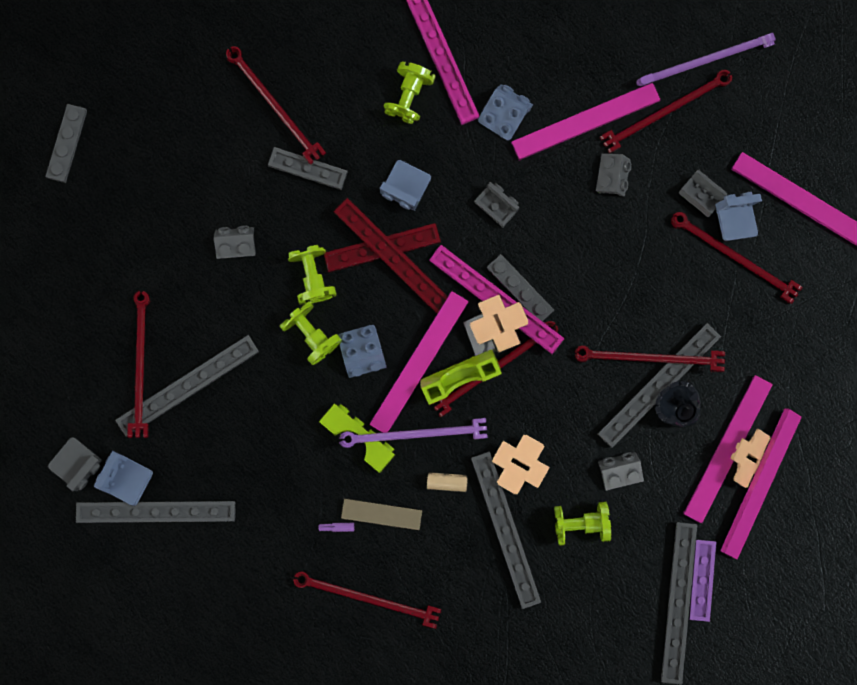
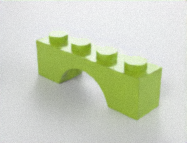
(444, 382)
(338, 421)

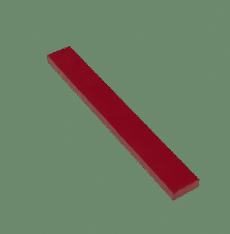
(391, 255)

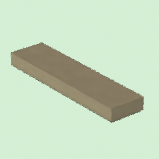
(381, 514)

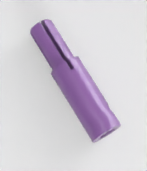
(337, 527)

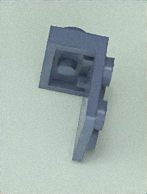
(505, 111)
(405, 185)
(737, 216)
(361, 351)
(123, 478)

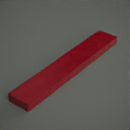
(362, 253)

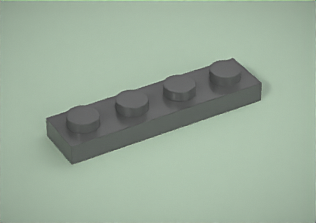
(66, 143)
(316, 172)
(519, 288)

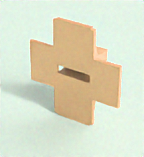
(497, 320)
(755, 449)
(527, 454)

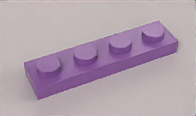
(702, 580)

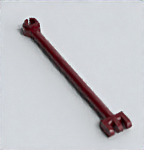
(614, 139)
(310, 150)
(787, 289)
(712, 361)
(502, 362)
(138, 425)
(426, 615)

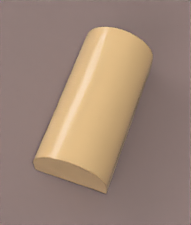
(447, 482)

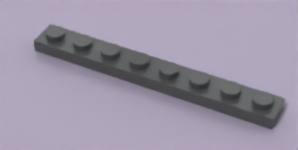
(192, 382)
(647, 396)
(155, 512)
(506, 530)
(679, 603)

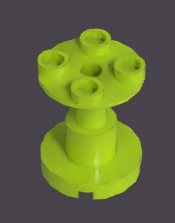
(414, 78)
(313, 282)
(315, 338)
(590, 523)

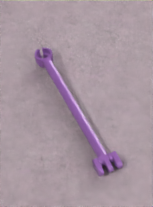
(766, 41)
(417, 433)

